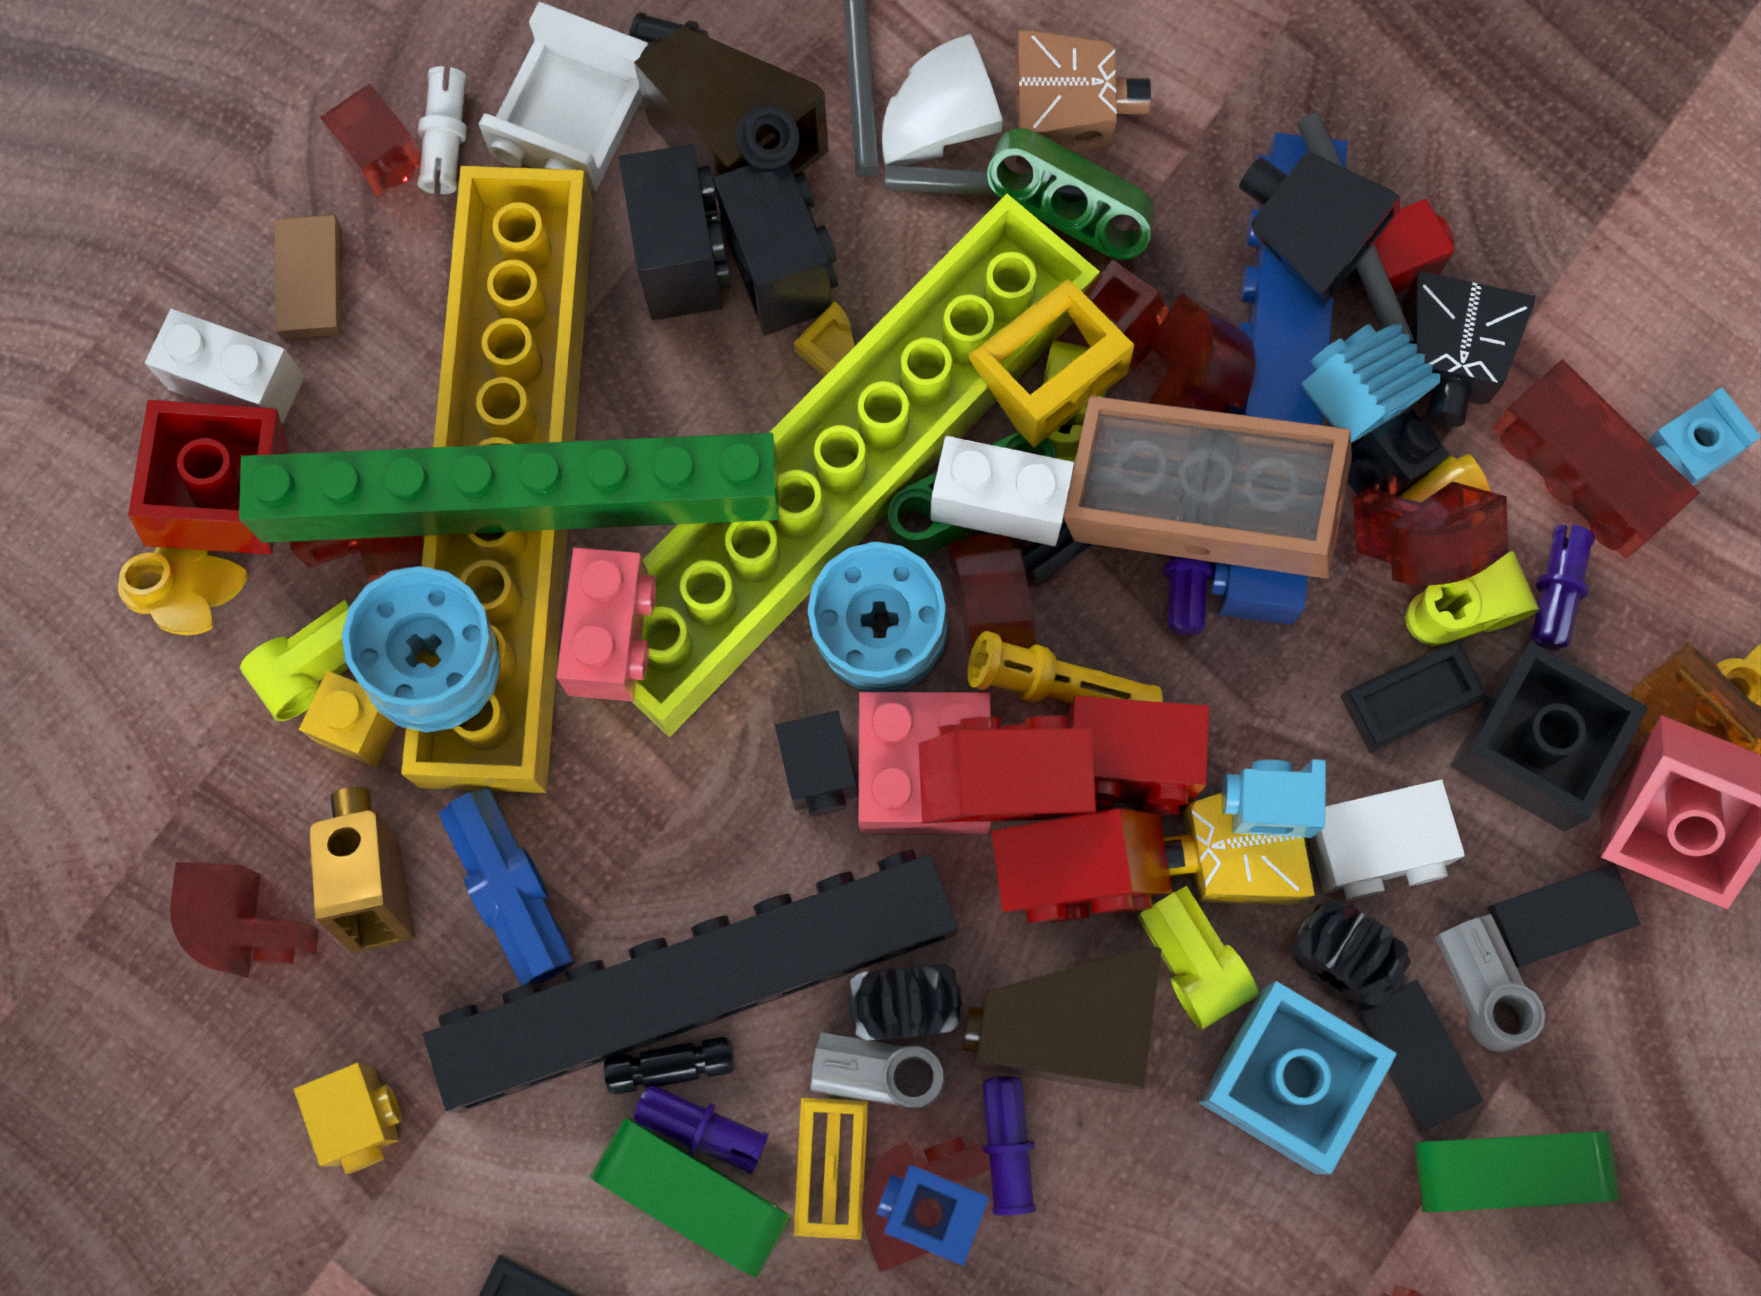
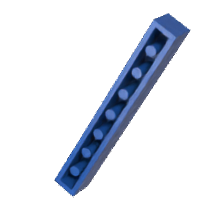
(1286, 335)

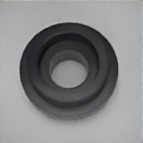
(783, 127)

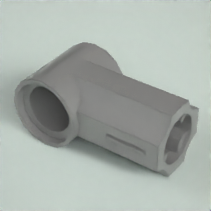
(1488, 976)
(870, 1071)

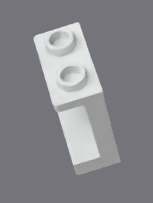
(568, 97)

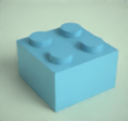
(1297, 1078)

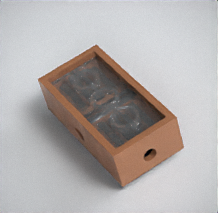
(1209, 486)

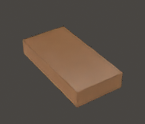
(308, 277)

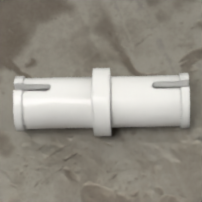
(442, 130)

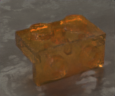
(1698, 695)

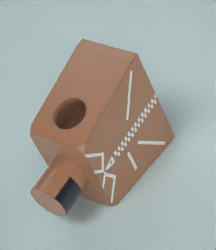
(1071, 90)

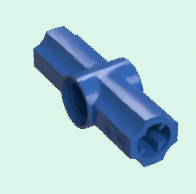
(506, 887)

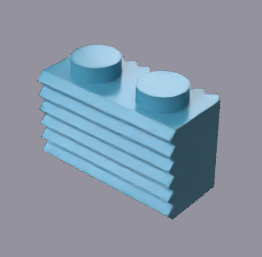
(1368, 379)

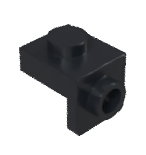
(1395, 455)

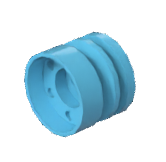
(870, 582)
(415, 613)

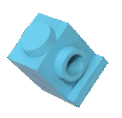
(1705, 437)
(1276, 799)

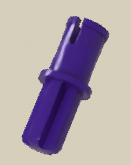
(1562, 587)
(1187, 594)
(700, 1128)
(1008, 1146)

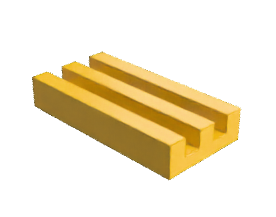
(828, 1227)

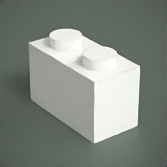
(223, 365)
(1001, 490)
(1386, 838)

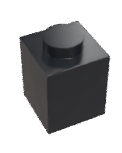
(817, 763)

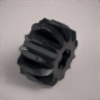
(1350, 954)
(905, 1002)

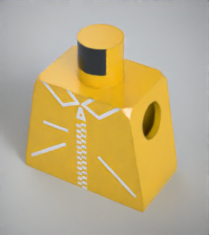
(1237, 865)

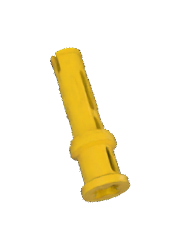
(1036, 671)

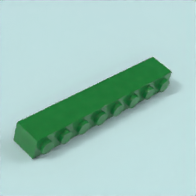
(510, 487)

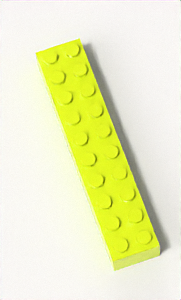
(846, 454)

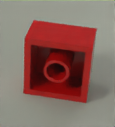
(192, 472)
(1145, 751)
(1007, 773)
(1082, 861)

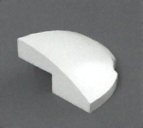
(940, 105)

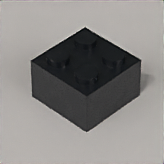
(675, 231)
(777, 244)
(1549, 737)

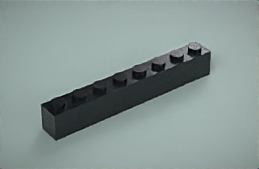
(688, 983)

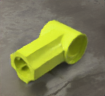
(291, 669)
(1206, 974)

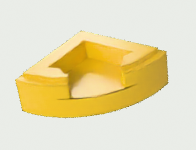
(826, 340)

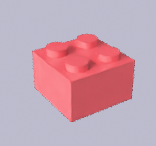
(889, 756)
(1688, 813)

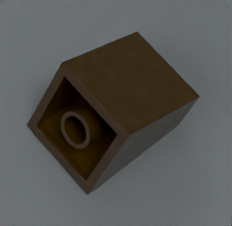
(703, 88)
(1071, 1024)

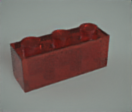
(1594, 460)

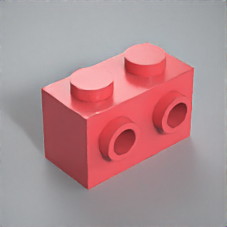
(604, 624)

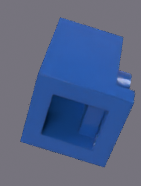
(959, 1218)

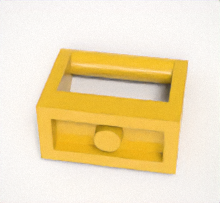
(1068, 391)

